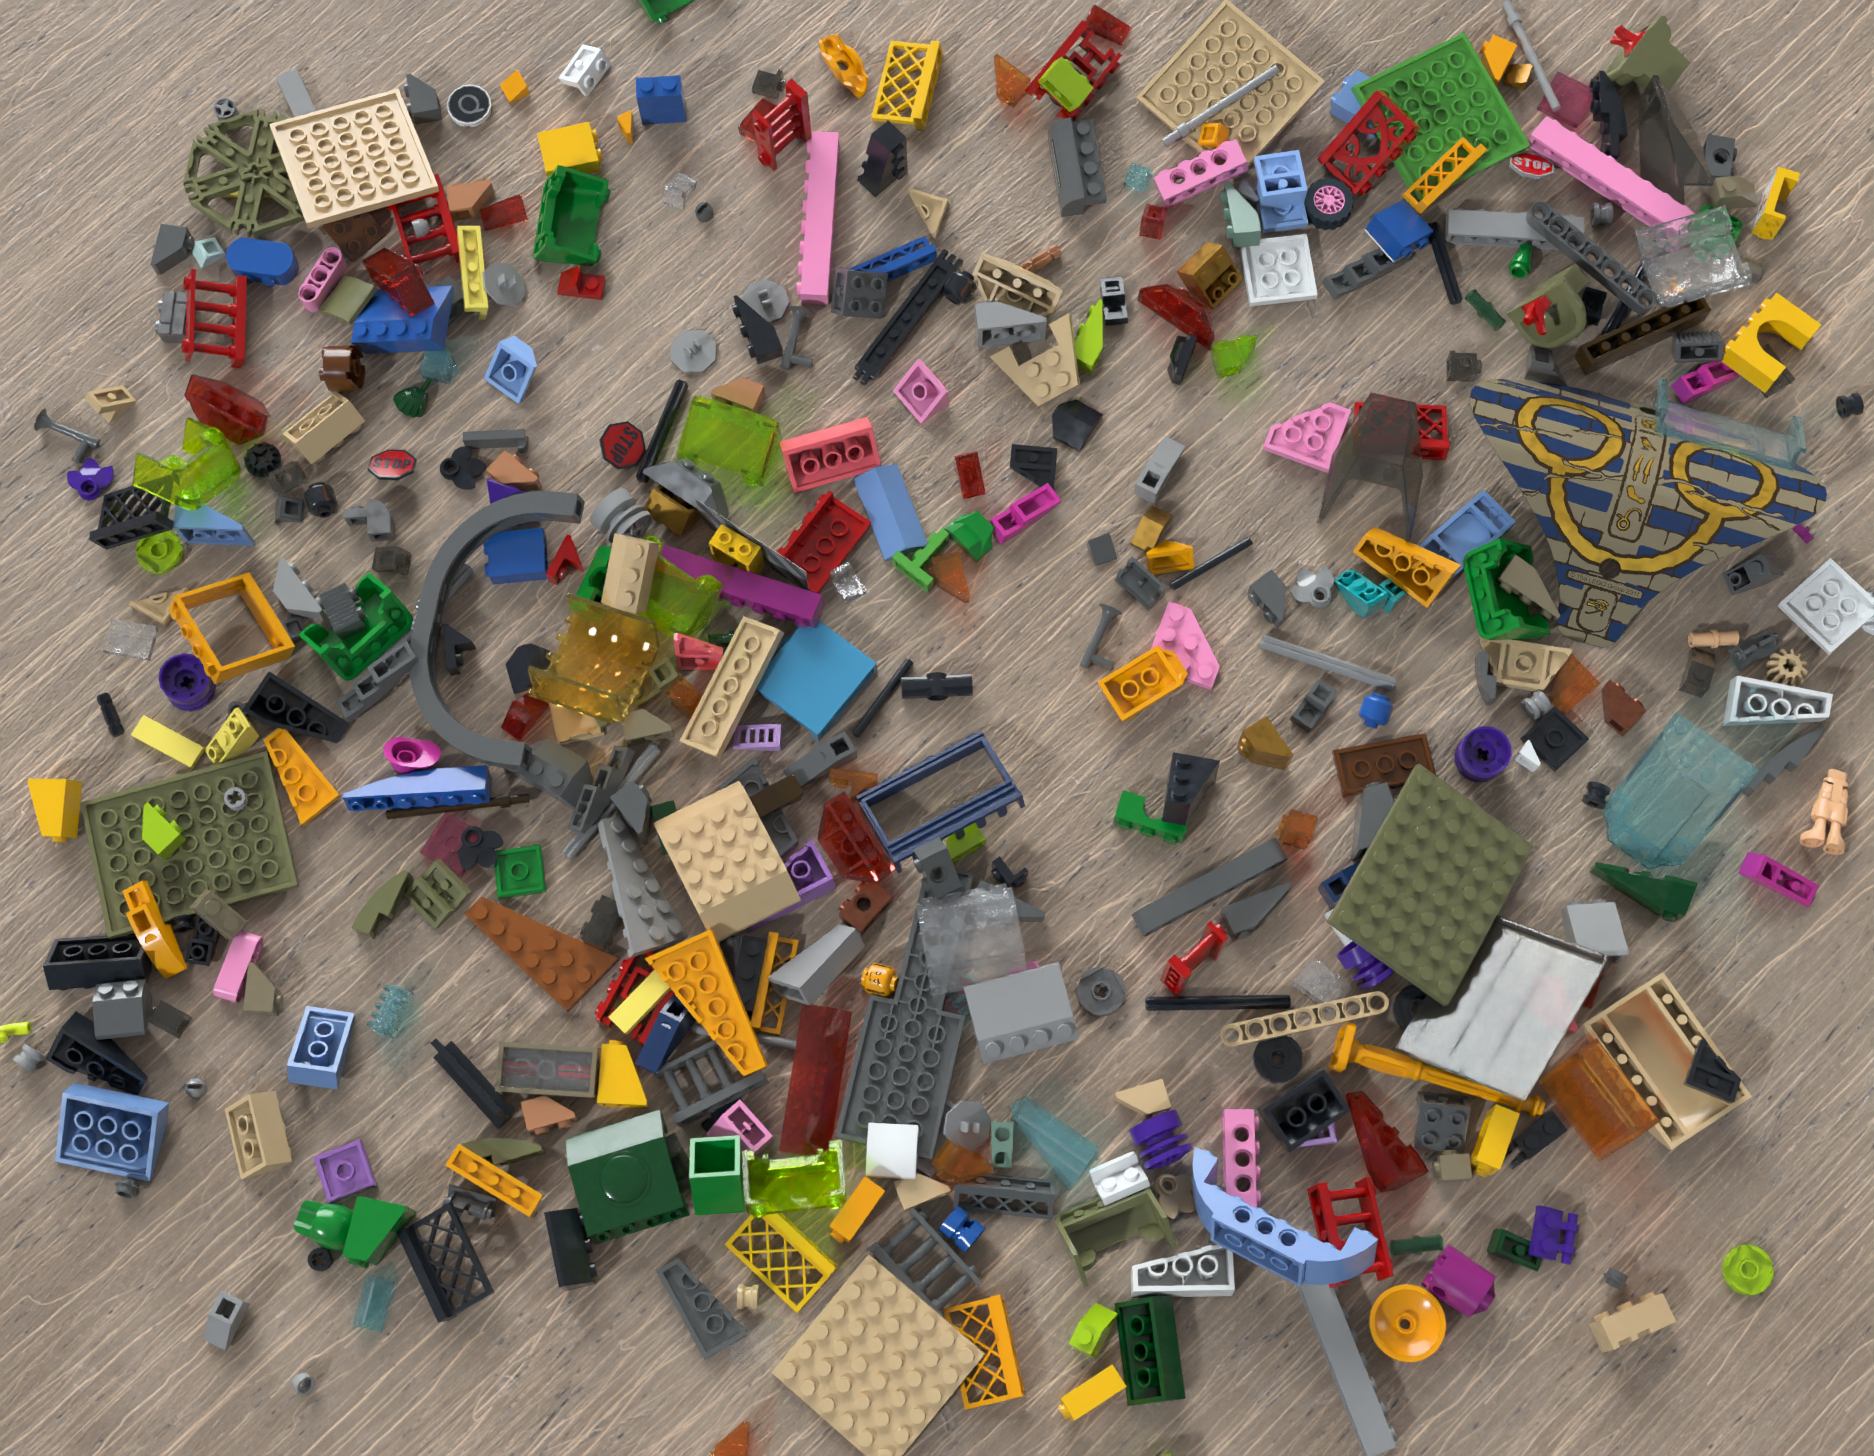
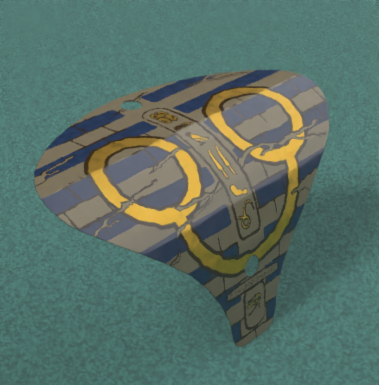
(1629, 496)

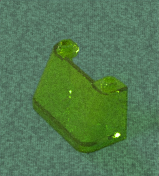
(730, 439)
(678, 600)
(794, 1182)

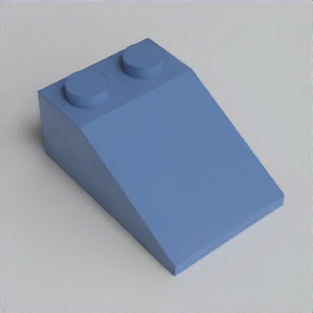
(209, 527)
(320, 1048)

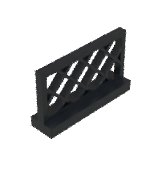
(135, 526)
(473, 1083)
(425, 1267)

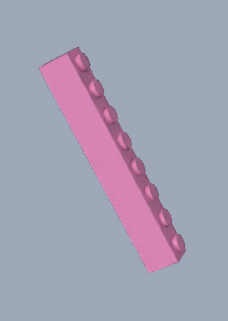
(1605, 174)
(819, 218)

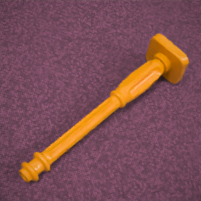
(1397, 1064)

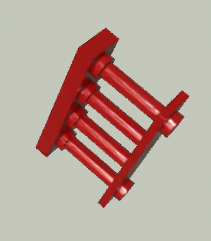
(795, 123)
(446, 229)
(237, 311)
(1178, 970)
(1327, 1222)

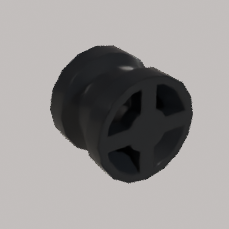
(1849, 405)
(1596, 795)

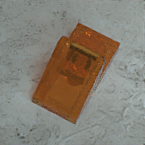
(683, 696)
(858, 781)

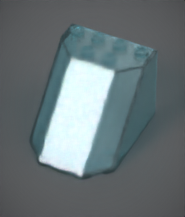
(1674, 794)

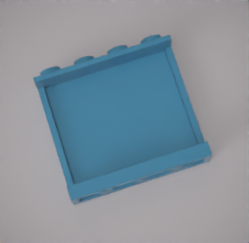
(815, 677)

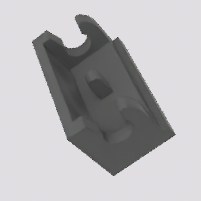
(1140, 583)

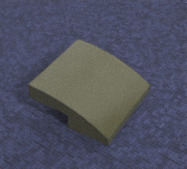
(347, 299)
(437, 893)

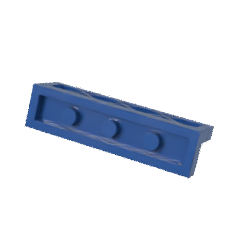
(907, 263)

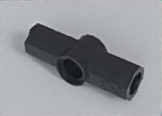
(937, 686)

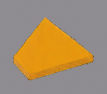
(1169, 557)

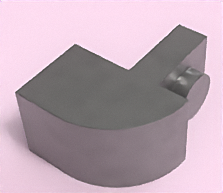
(376, 517)

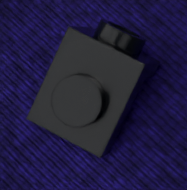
(1593, 301)
(1003, 873)

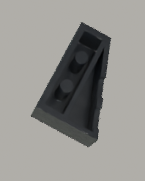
(886, 159)
(1187, 785)

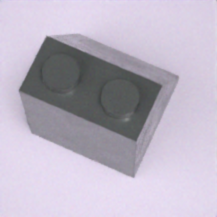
(1370, 813)

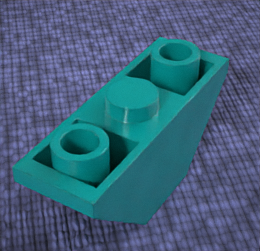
(1360, 593)

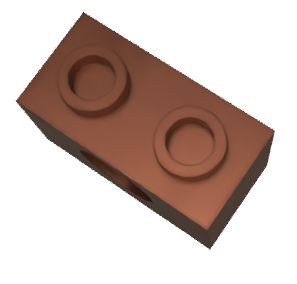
(862, 920)

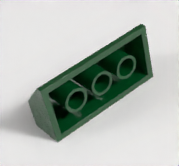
(1150, 1350)

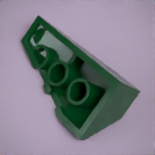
(1661, 896)

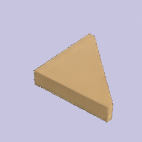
(931, 208)
(157, 606)

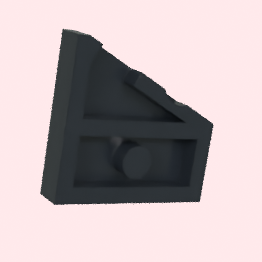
(1034, 463)
(1711, 1075)

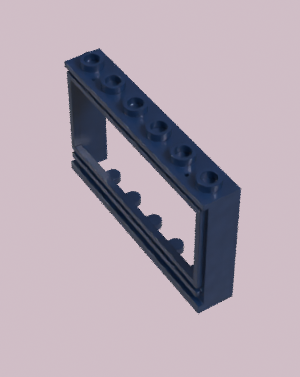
(952, 821)

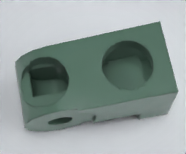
(1001, 1144)

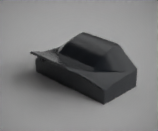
(1180, 357)

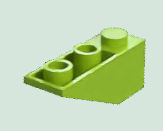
(1090, 339)

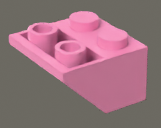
(742, 1122)

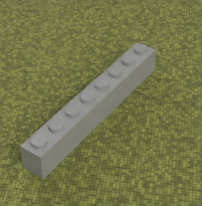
(1348, 1369)

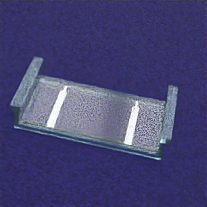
(1727, 433)

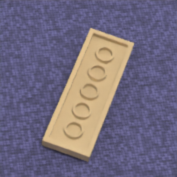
(731, 687)

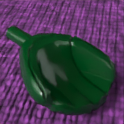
(413, 400)

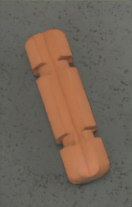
(1042, 259)

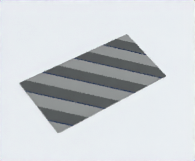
(771, 558)

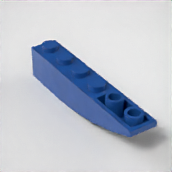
(425, 789)

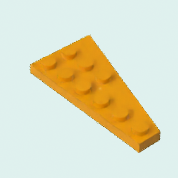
(707, 990)

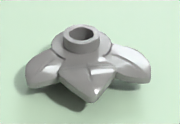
(1311, 585)

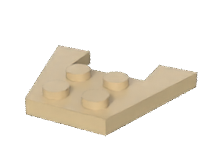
(1049, 373)

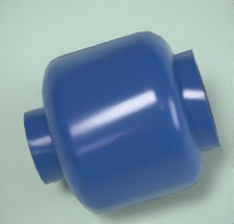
(1375, 710)

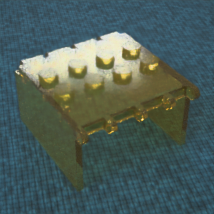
(597, 661)

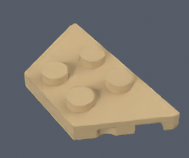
(1524, 663)

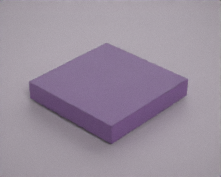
(345, 1171)

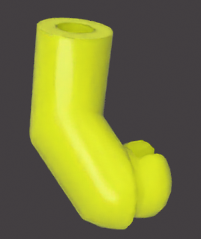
(13, 1030)

